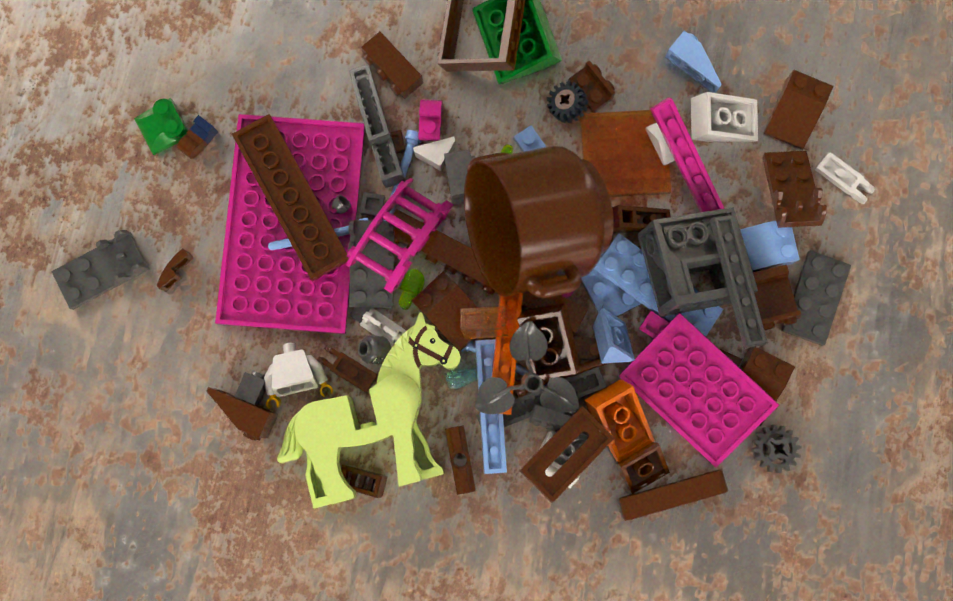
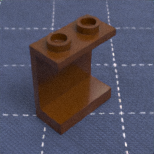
(775, 297)

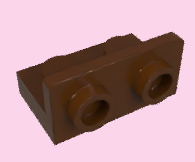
(594, 85)

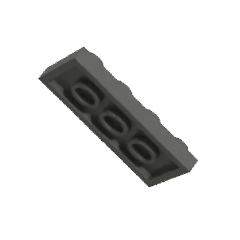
(818, 297)

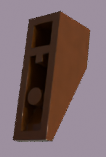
(634, 218)

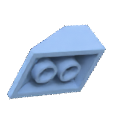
(769, 246)

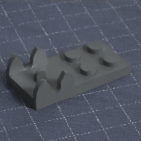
(100, 269)
(365, 284)

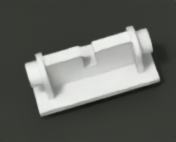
(381, 326)

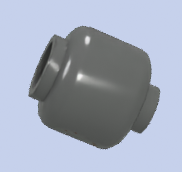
(374, 349)

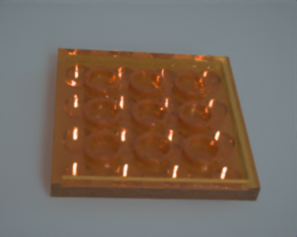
(624, 152)

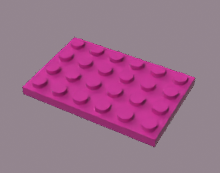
(698, 390)

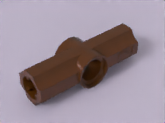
(462, 474)

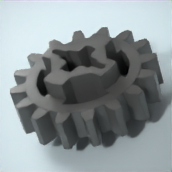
(769, 455)

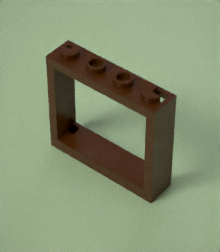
(508, 46)

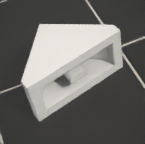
(659, 144)
(433, 152)

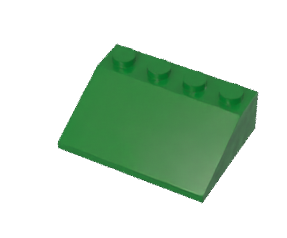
(536, 43)

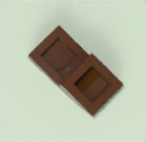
(170, 273)

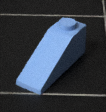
(692, 59)

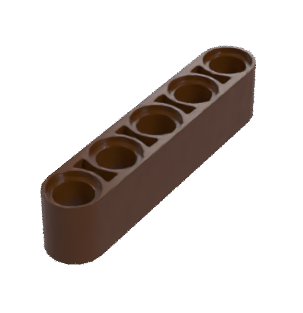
(673, 495)

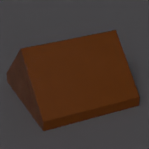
(643, 467)

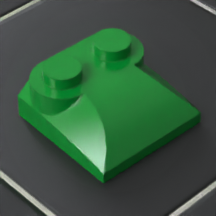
(161, 125)

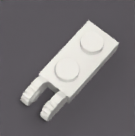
(844, 177)

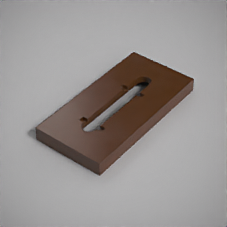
(555, 485)

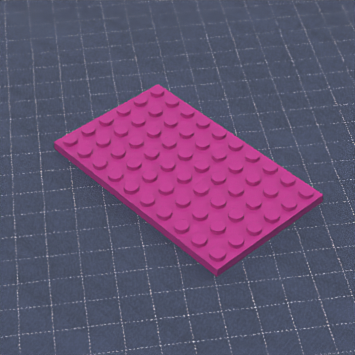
(272, 286)

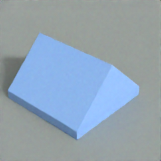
(612, 338)

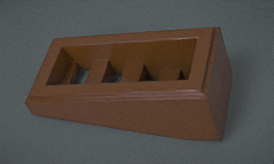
(379, 486)

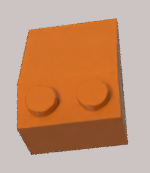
(622, 416)

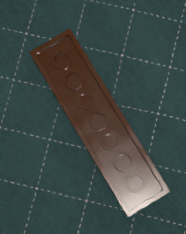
(291, 197)

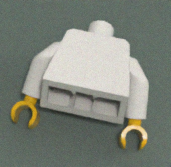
(293, 374)

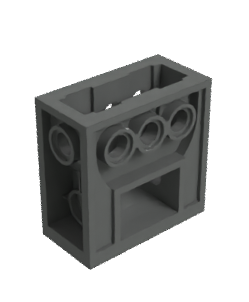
(672, 261)

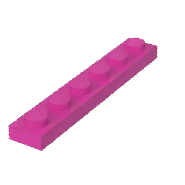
(686, 155)

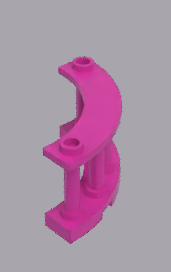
(419, 236)

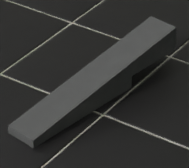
(376, 126)
(582, 383)

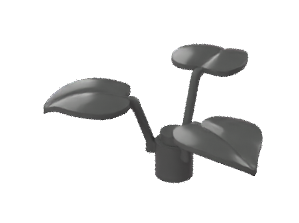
(527, 344)

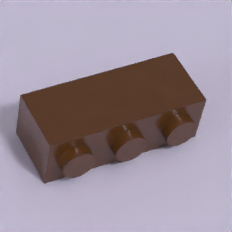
(391, 65)

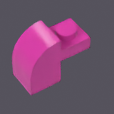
(430, 119)

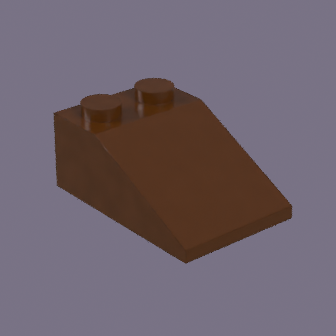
(798, 109)
(442, 306)
(767, 371)
(250, 418)

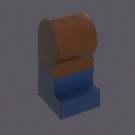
(197, 138)

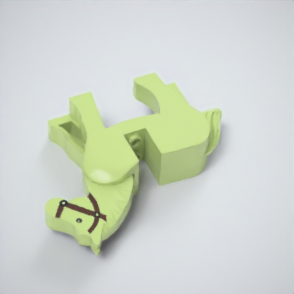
(396, 400)

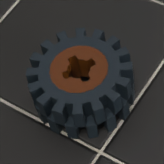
(566, 109)

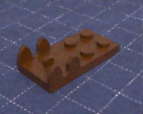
(793, 189)

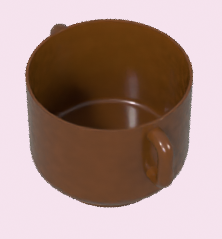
(536, 220)

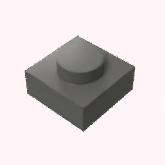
(371, 204)

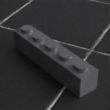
(551, 420)

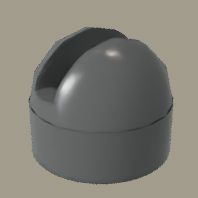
(341, 204)

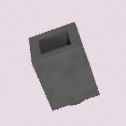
(251, 388)

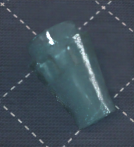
(460, 377)

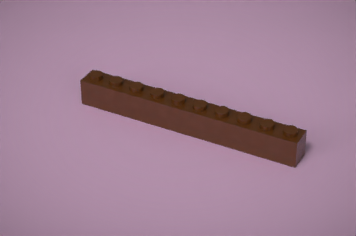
(461, 260)

